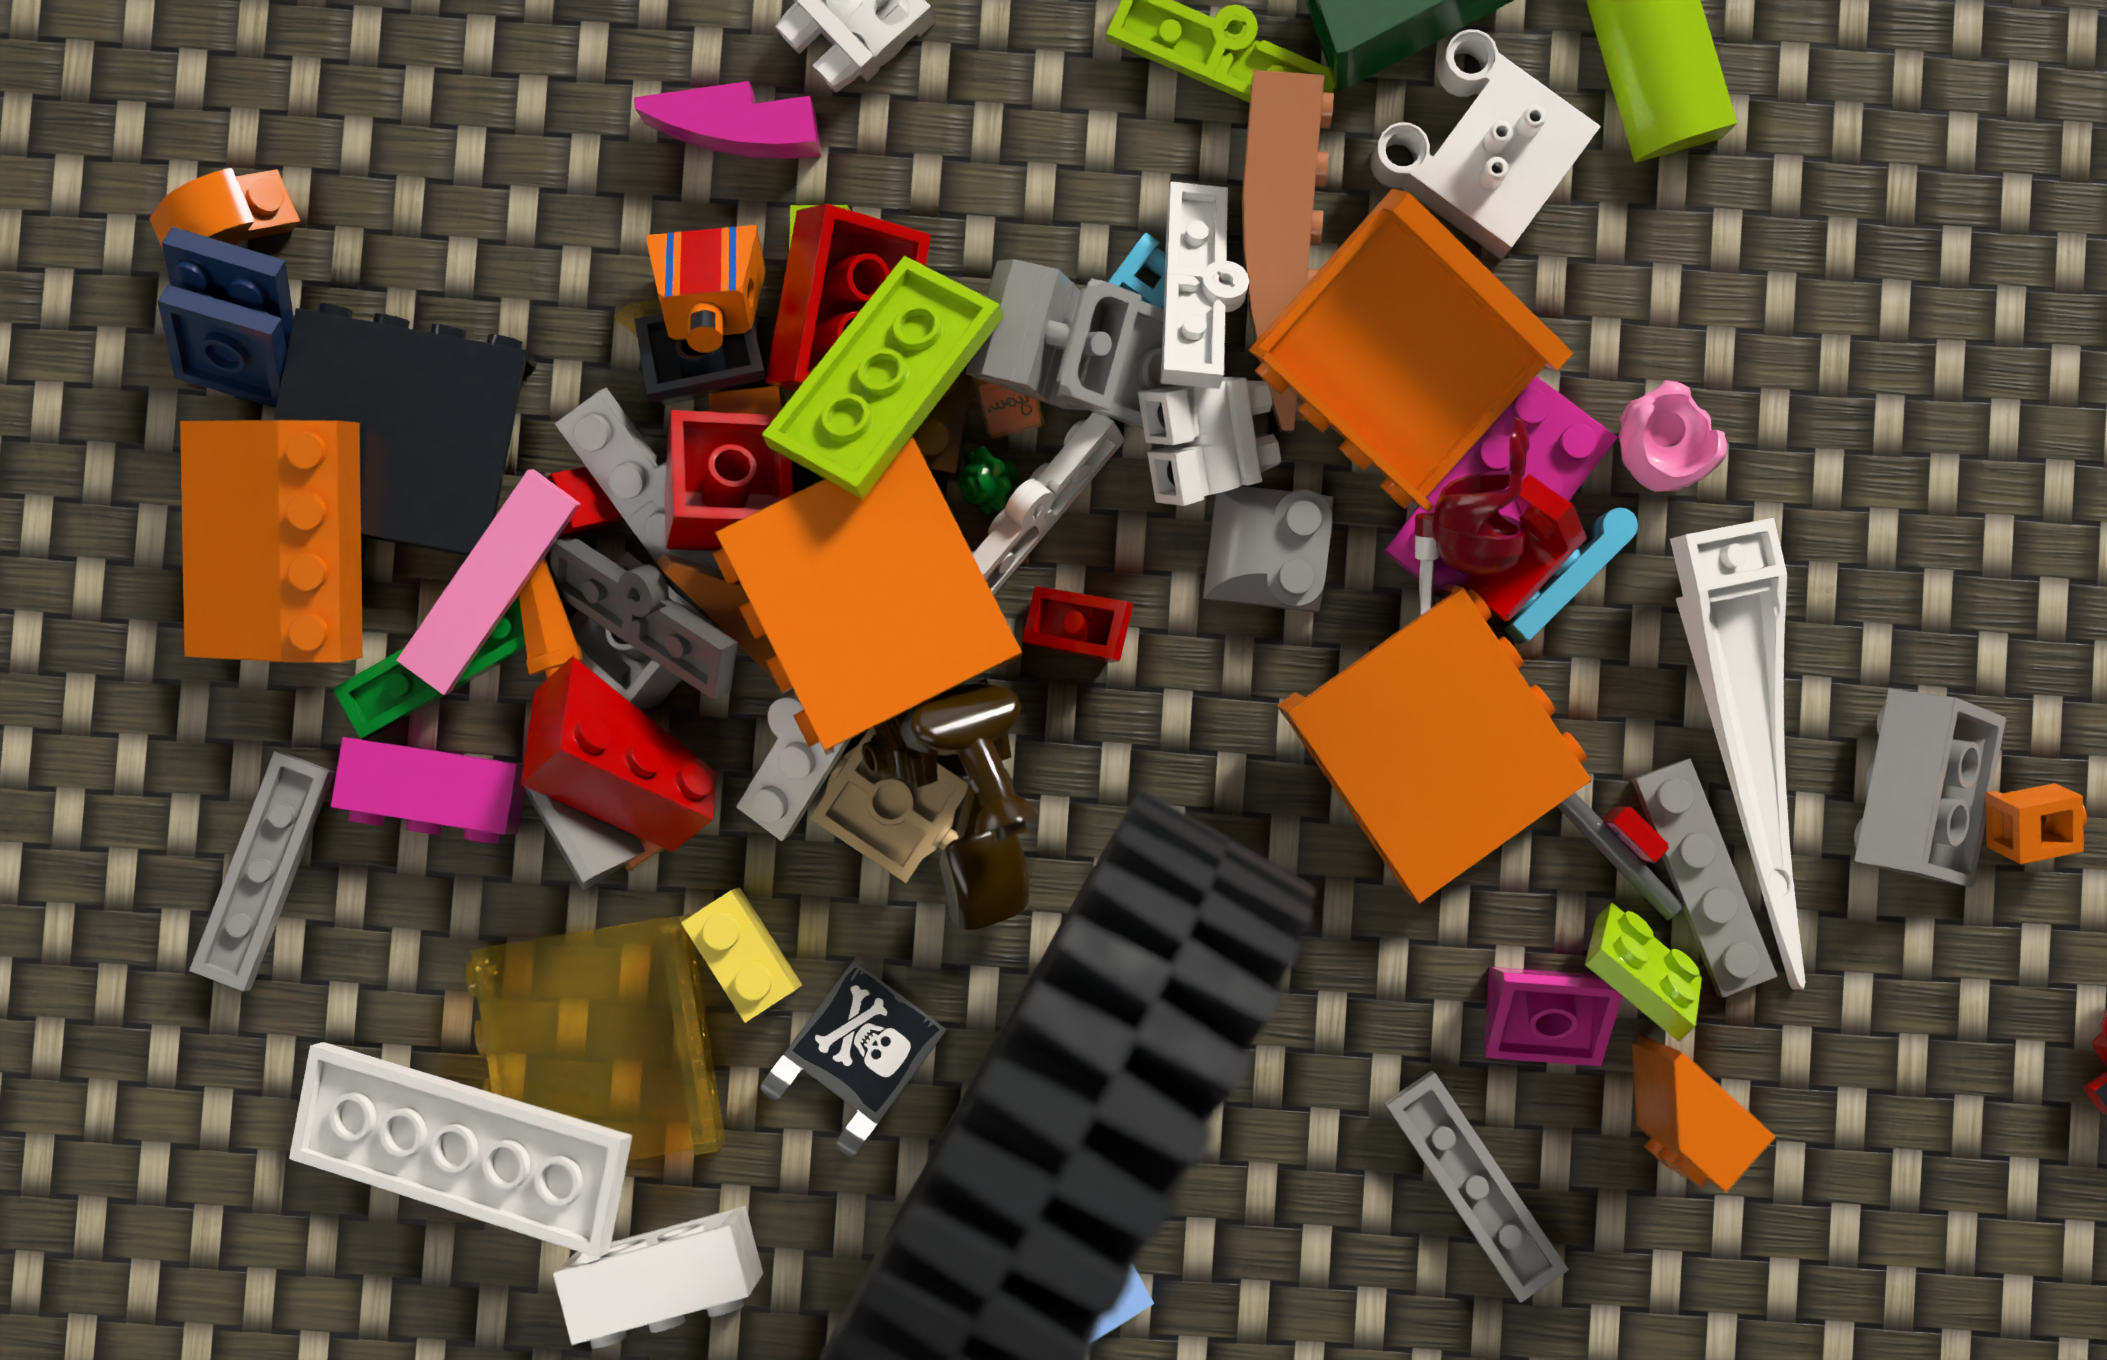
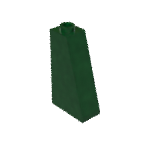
(1374, 34)

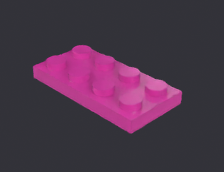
(1561, 455)

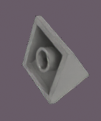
(586, 843)

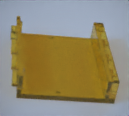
(603, 1032)

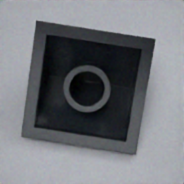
(681, 374)

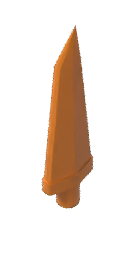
(546, 624)

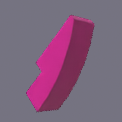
(733, 122)

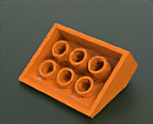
(272, 540)

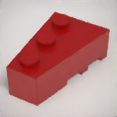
(614, 760)

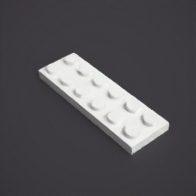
(461, 1148)

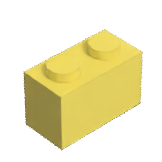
(741, 954)

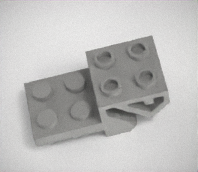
(1070, 343)

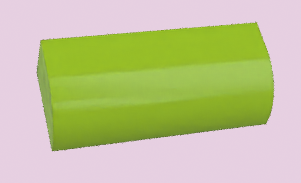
(1663, 74)

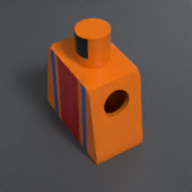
(708, 282)

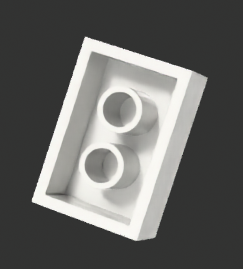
(660, 1278)

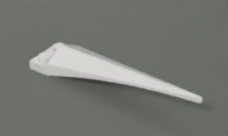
(1736, 632)

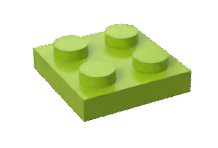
(1644, 971)

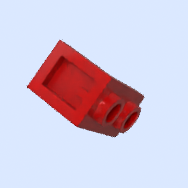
(1551, 539)

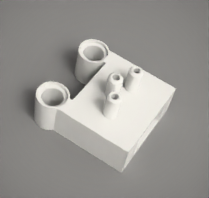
(1500, 154)

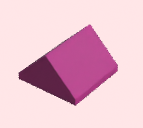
(1549, 1016)

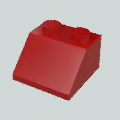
(718, 475)

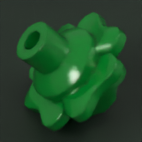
(986, 480)

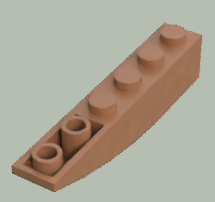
(1278, 200)

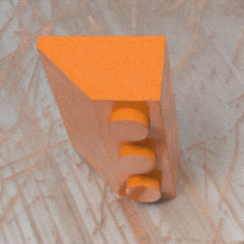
(1692, 1118)

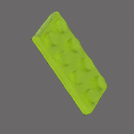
(883, 376)

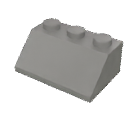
(1929, 787)

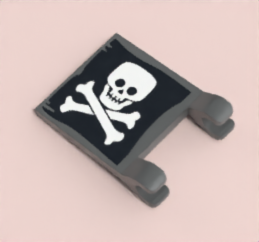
(860, 1047)

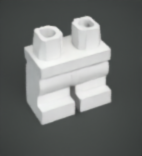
(861, 32)
(1209, 437)

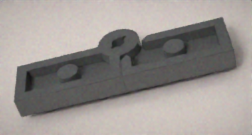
(642, 614)

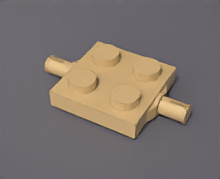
(889, 816)

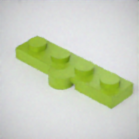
(1205, 48)

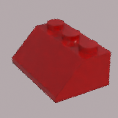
(829, 277)

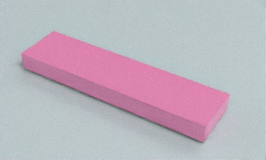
(488, 581)

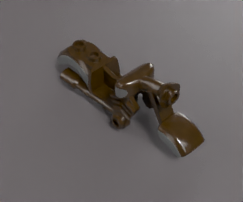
(986, 864)

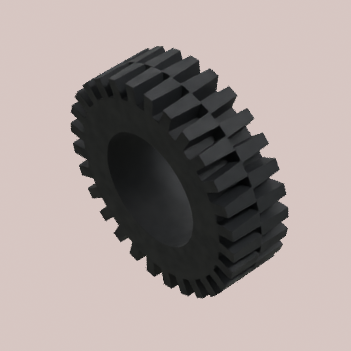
(1086, 1104)

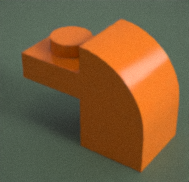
(228, 207)

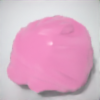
(1669, 439)

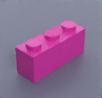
(428, 789)

